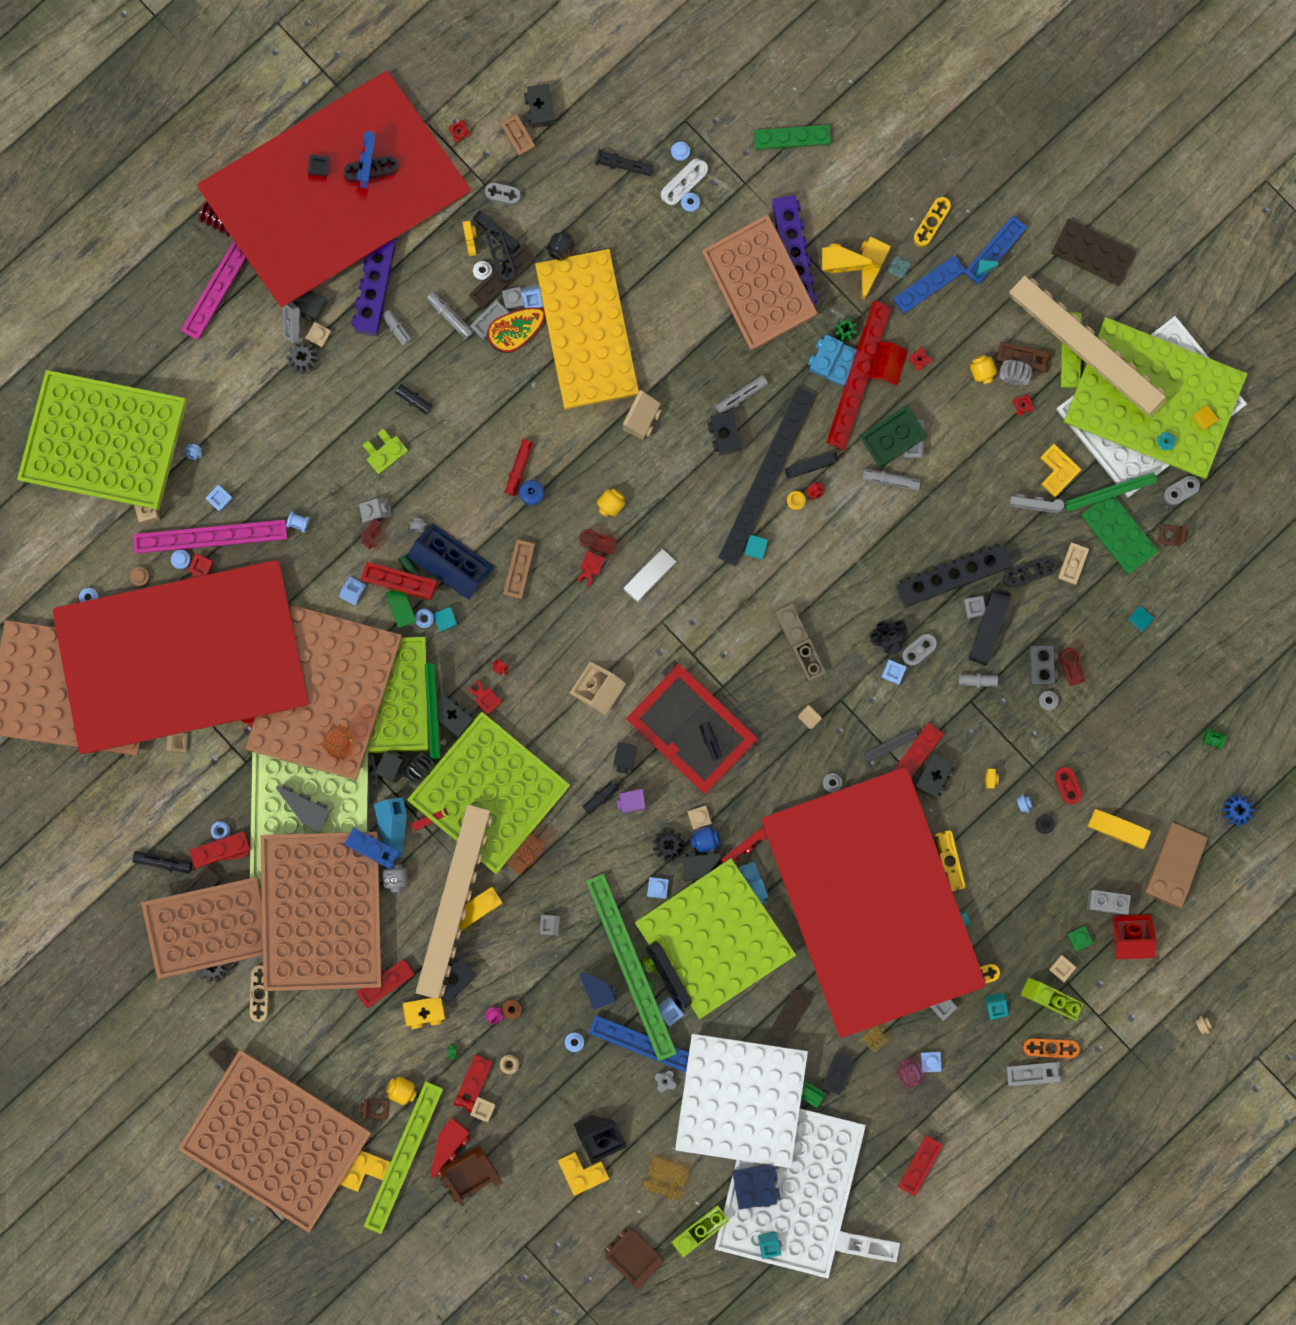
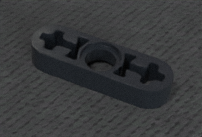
(375, 162)
(486, 223)
(510, 265)
(811, 465)
(1017, 581)

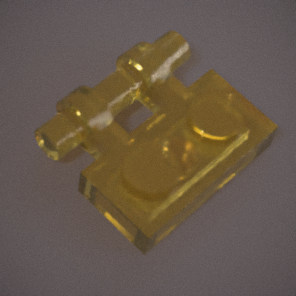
(668, 1172)

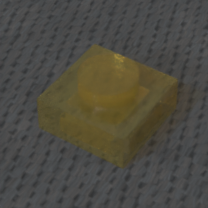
(874, 1039)

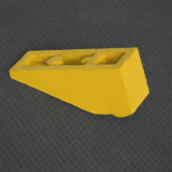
(878, 252)
(839, 259)
(480, 907)

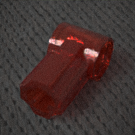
(600, 542)
(1072, 669)

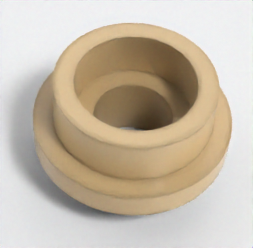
(1204, 1025)
(503, 1064)

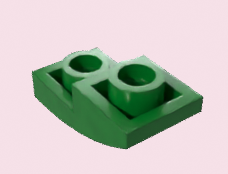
(400, 608)

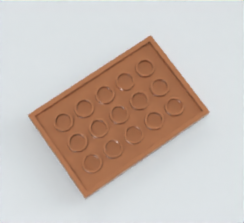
(760, 282)
(205, 927)

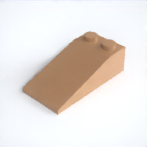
(1175, 866)

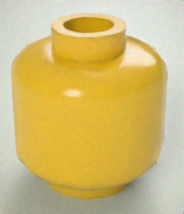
(983, 369)
(611, 502)
(401, 1090)

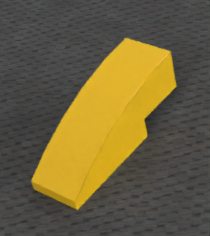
(1119, 829)

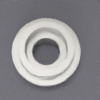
(482, 276)

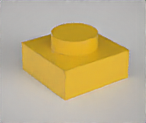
(991, 779)

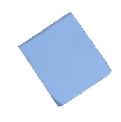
(532, 297)
(352, 590)
(670, 1011)

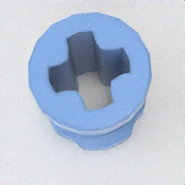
(298, 522)

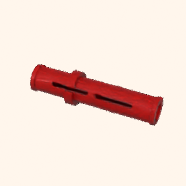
(515, 475)

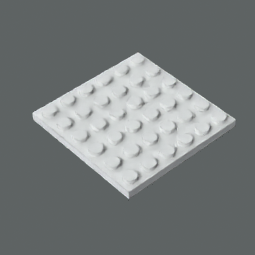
(741, 1100)

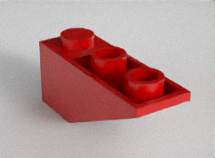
(448, 1141)

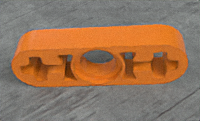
(1065, 1054)

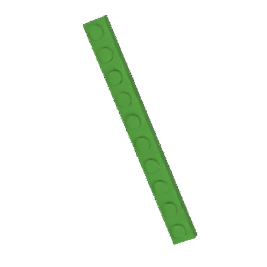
(631, 967)

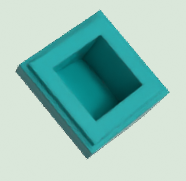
(985, 267)
(756, 547)
(445, 619)
(1140, 619)
(996, 1006)
(769, 1245)

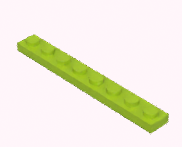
(403, 1157)

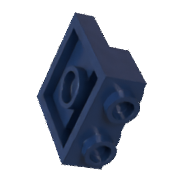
(756, 1186)

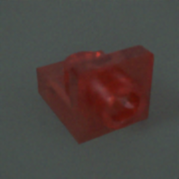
(372, 530)

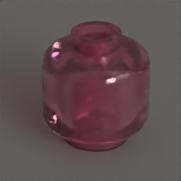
(910, 1073)

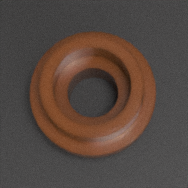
(516, 1014)

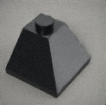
(599, 1137)

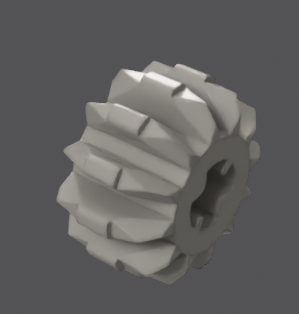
(1015, 372)

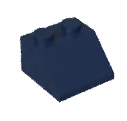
(598, 991)

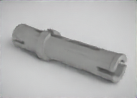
(444, 310)
(722, 407)
(882, 477)

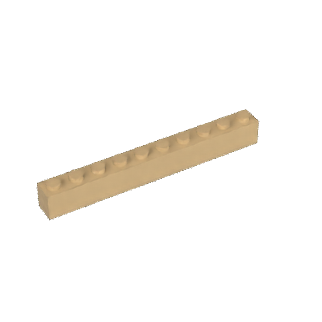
(1088, 347)
(453, 901)

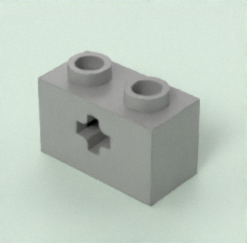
(1108, 902)

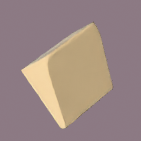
(810, 717)

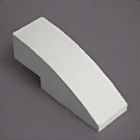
(649, 575)
(867, 1246)

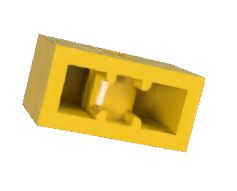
(412, 1010)

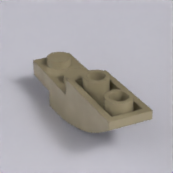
(799, 642)

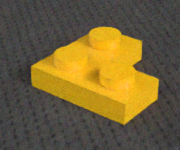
(1063, 470)
(365, 1164)
(579, 1178)

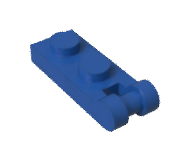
(366, 159)
(371, 848)

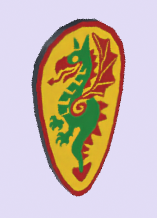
(514, 329)

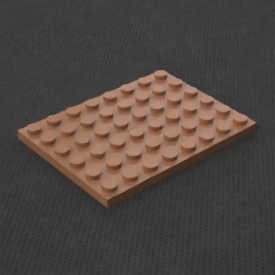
(345, 684)
(35, 689)
(319, 913)
(274, 1140)

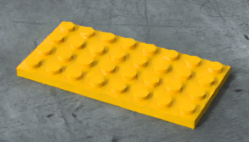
(587, 329)

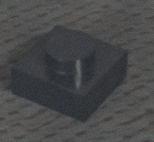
(318, 165)

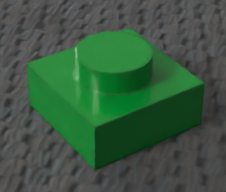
(1080, 938)

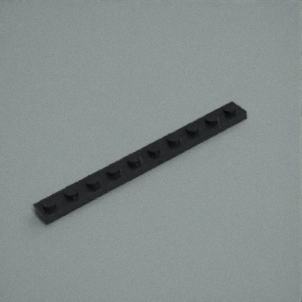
(766, 476)

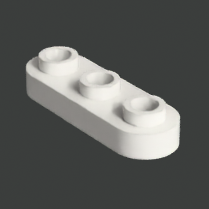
(691, 178)

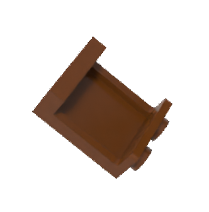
(469, 1174)
(633, 1257)

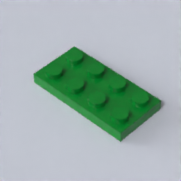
(1119, 534)

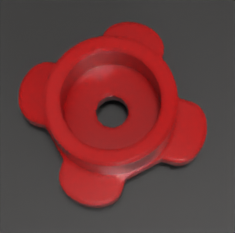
(461, 125)
(919, 354)
(1022, 409)
(815, 490)
(499, 667)

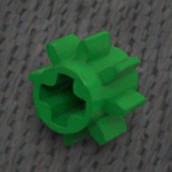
(850, 329)

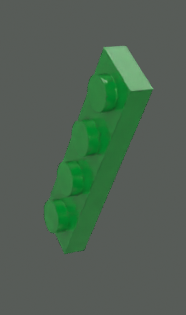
(792, 137)

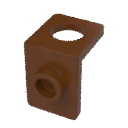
(1180, 535)
(366, 1109)

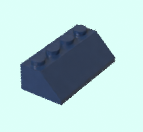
(450, 561)

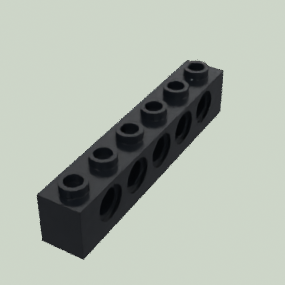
(910, 597)

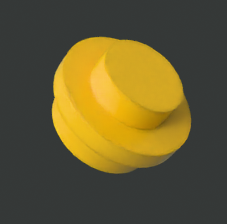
(796, 500)

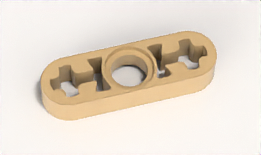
(252, 998)

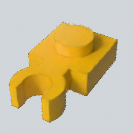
(470, 233)

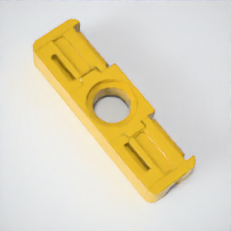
(947, 848)

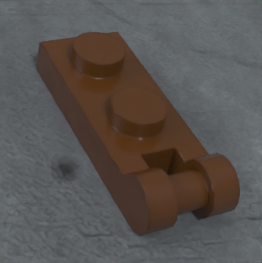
(1026, 355)

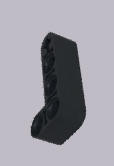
(990, 626)

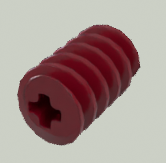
(210, 218)

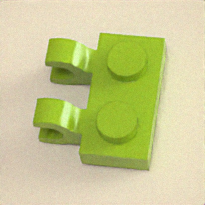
(386, 455)

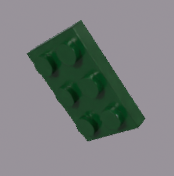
(893, 436)

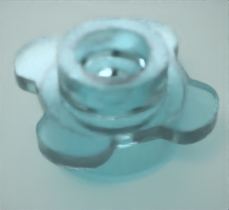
(898, 262)

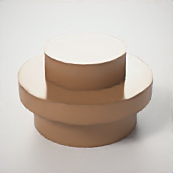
(139, 576)

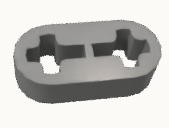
(501, 198)

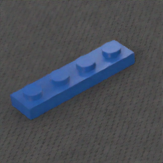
(997, 247)
(929, 284)

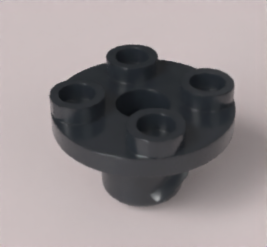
(889, 636)

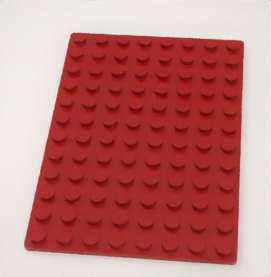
(313, 227)
(179, 657)
(873, 902)

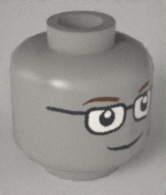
(395, 878)

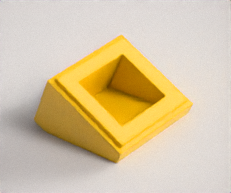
(1205, 417)

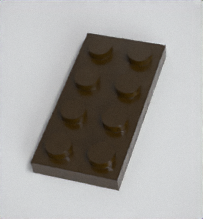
(1093, 252)

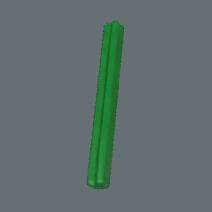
(1110, 491)
(432, 711)

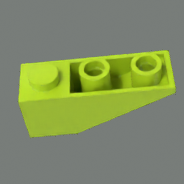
(1052, 999)
(699, 1231)

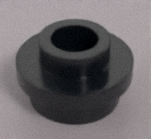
(1051, 824)

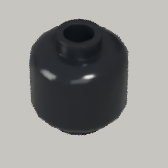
(560, 246)

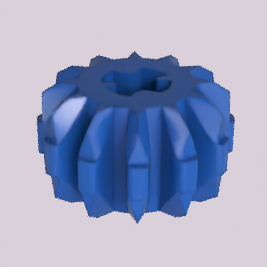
(1234, 817)

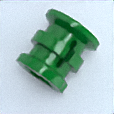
(1214, 738)

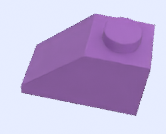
(631, 801)

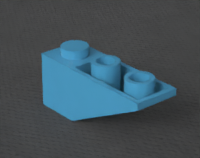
(392, 823)

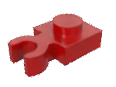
(591, 565)
(200, 566)
(486, 699)

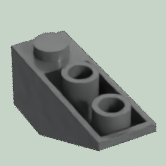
(307, 812)

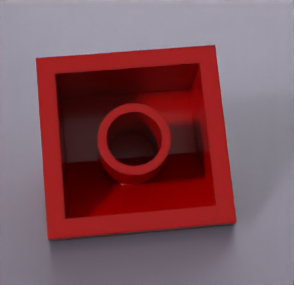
(1134, 937)

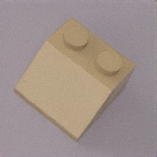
(641, 416)
(597, 688)

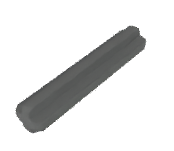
(891, 744)

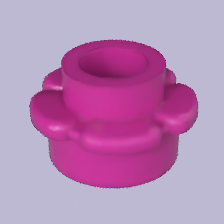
(494, 1015)

